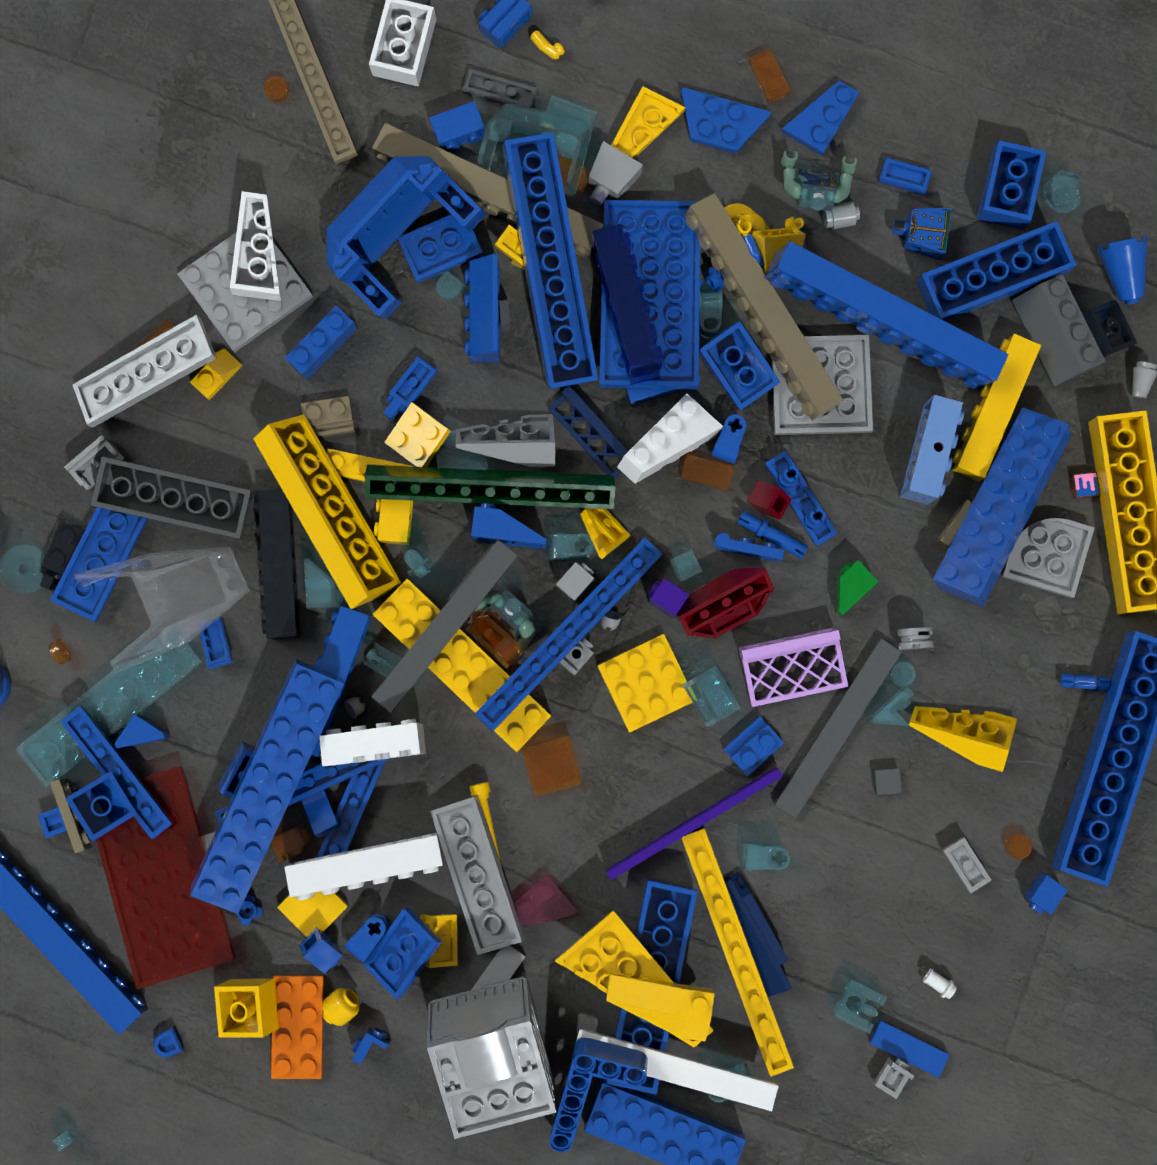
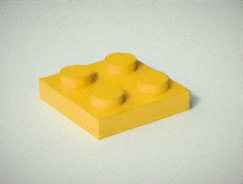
(417, 436)

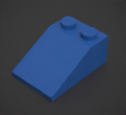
(738, 365)
(494, 525)

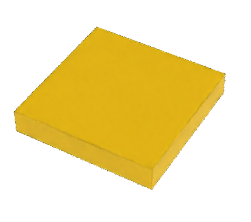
(313, 912)

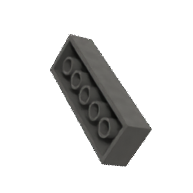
(172, 498)

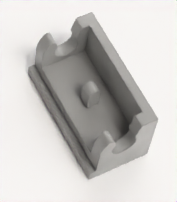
(86, 465)

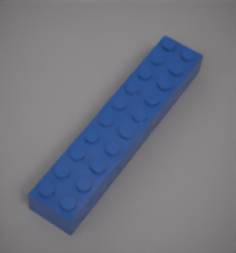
(550, 260)
(885, 316)
(1113, 765)
(266, 786)

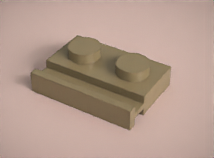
(329, 416)

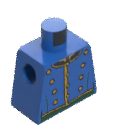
(925, 231)

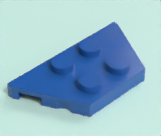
(720, 121)

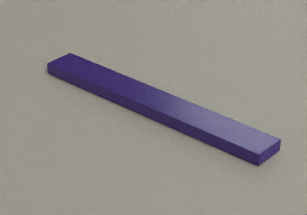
(693, 823)

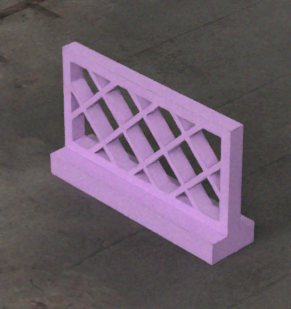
(790, 645)

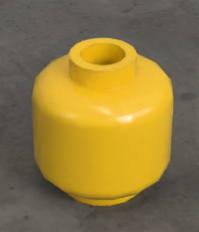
(340, 1006)

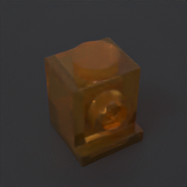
(290, 842)

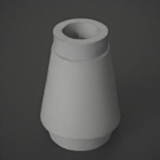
(1143, 379)

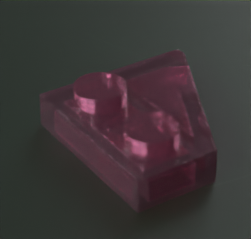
(543, 903)

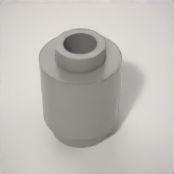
(842, 215)

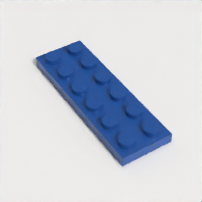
(106, 541)

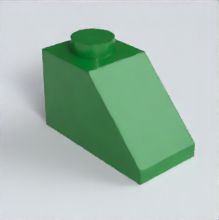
(852, 585)

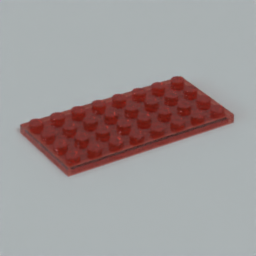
(150, 889)

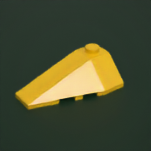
(977, 737)
(670, 1006)

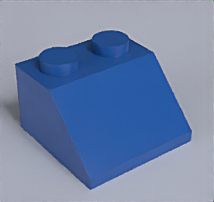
(101, 806)

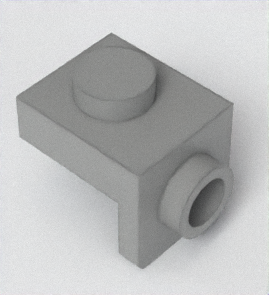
(893, 1077)

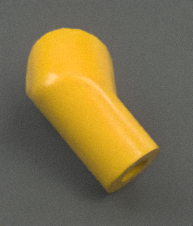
(545, 46)

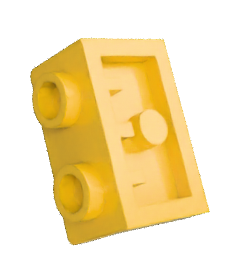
(446, 929)

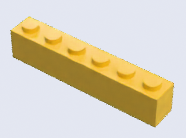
(995, 409)

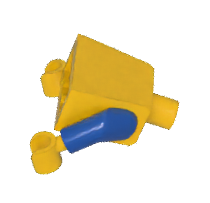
(765, 243)

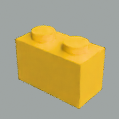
(394, 521)

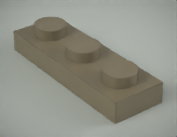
(78, 837)

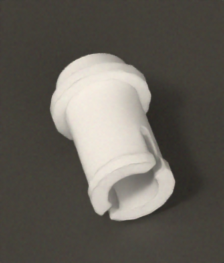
(940, 984)

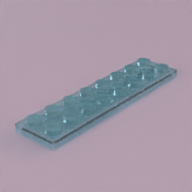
(111, 704)

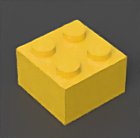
(246, 1008)

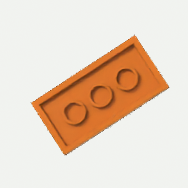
(300, 1036)

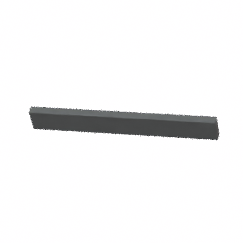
(444, 626)
(837, 728)

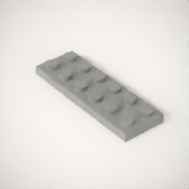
(144, 371)
(477, 875)

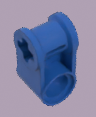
(728, 442)
(366, 939)

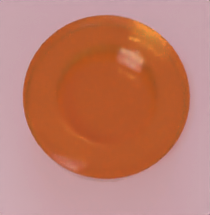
(276, 89)
(60, 652)
(1018, 846)

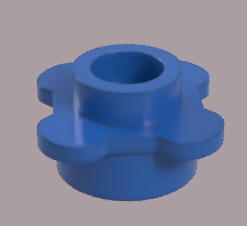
(714, 280)
(255, 911)

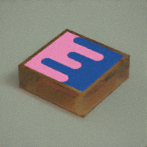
(1085, 485)

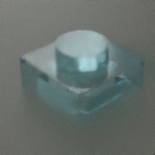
(685, 566)

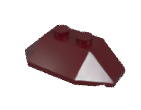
(725, 602)

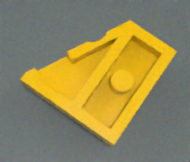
(603, 530)

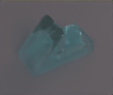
(887, 713)

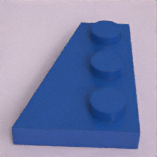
(822, 118)

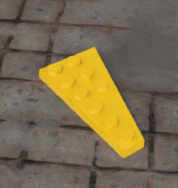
(613, 950)

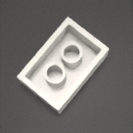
(402, 41)

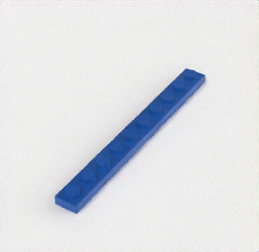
(568, 635)

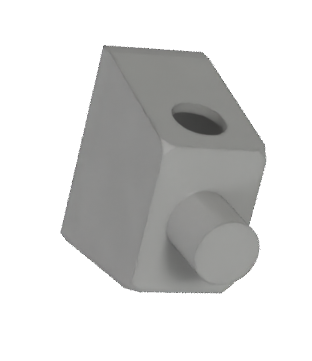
(612, 174)

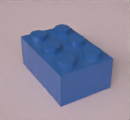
(1011, 184)

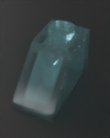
(320, 588)

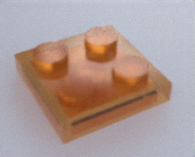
(551, 766)

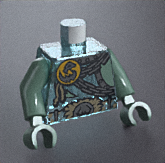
(816, 188)
(509, 615)

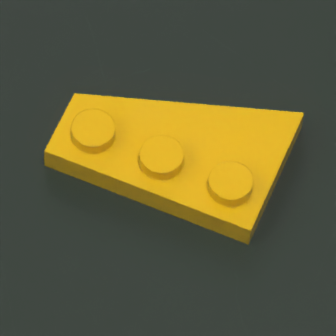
(645, 122)

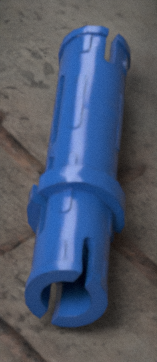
(772, 534)

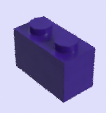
(667, 597)

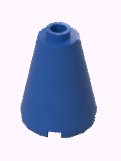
(1126, 267)

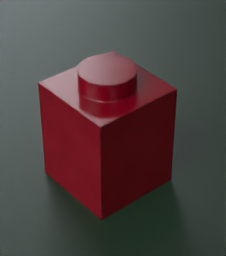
(769, 500)

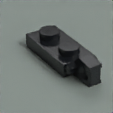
(59, 553)

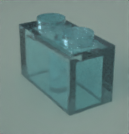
(711, 696)

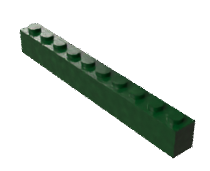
(489, 486)

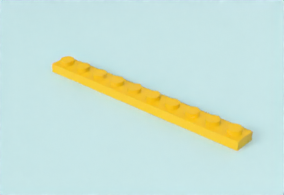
(737, 952)

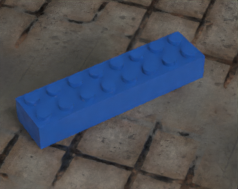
(1002, 506)
(664, 932)

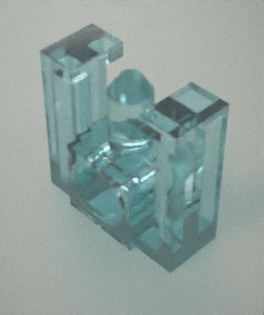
(851, 1015)

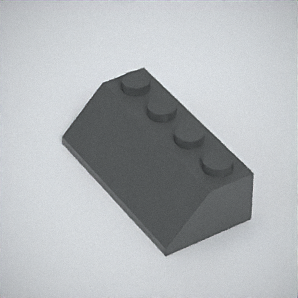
(1058, 325)

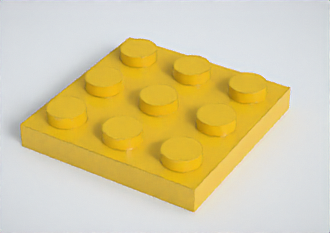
(645, 683)

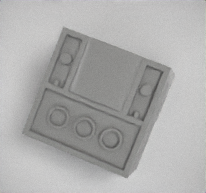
(489, 1057)

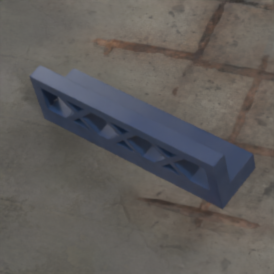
(593, 423)

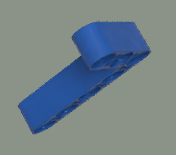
(592, 1059)

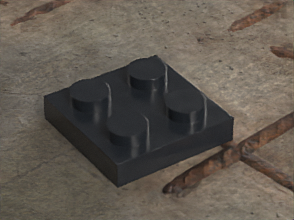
(1109, 328)

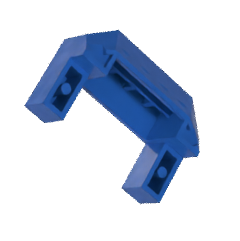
(383, 215)

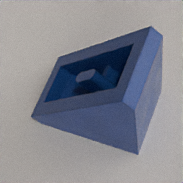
(140, 731)

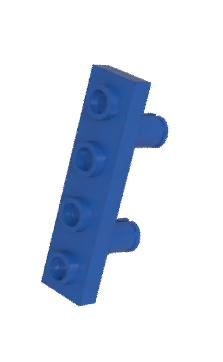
(803, 500)

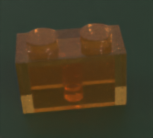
(494, 640)

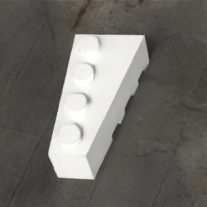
(254, 257)
(674, 435)
(372, 744)

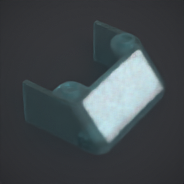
(570, 133)

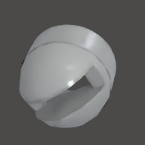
(611, 620)
(354, 707)

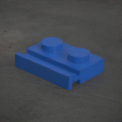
(753, 746)

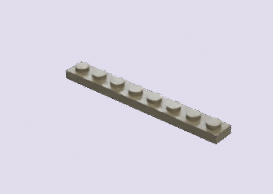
(313, 80)

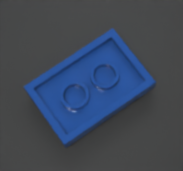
(439, 247)
(402, 953)

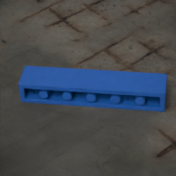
(341, 654)

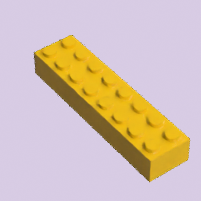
(1128, 506)
(326, 510)
(460, 664)

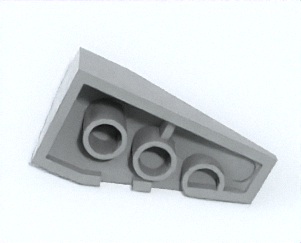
(521, 442)

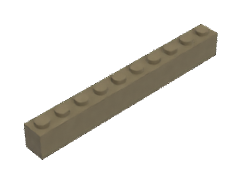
(480, 184)
(763, 307)

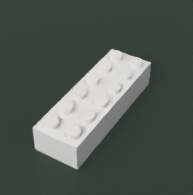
(363, 865)

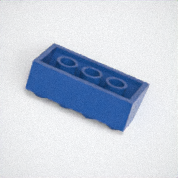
(484, 309)

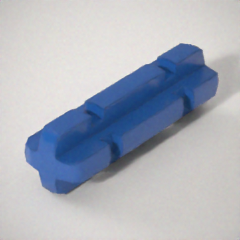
(1085, 682)

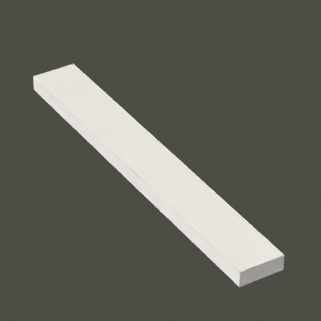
(699, 1075)

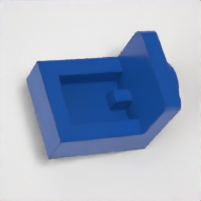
(363, 1045)

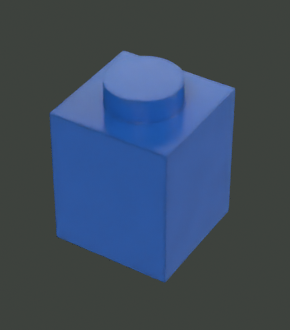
(1045, 894)
(320, 950)

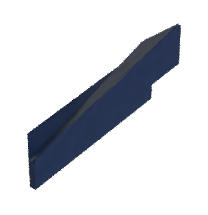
(760, 938)

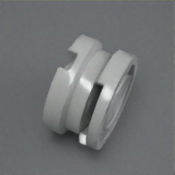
(915, 638)

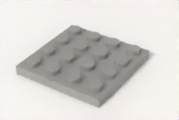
(234, 316)
(848, 366)

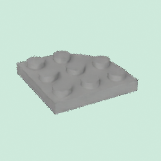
(1050, 556)

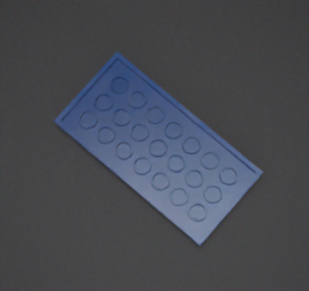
(670, 273)

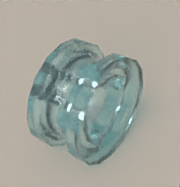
(64, 1139)

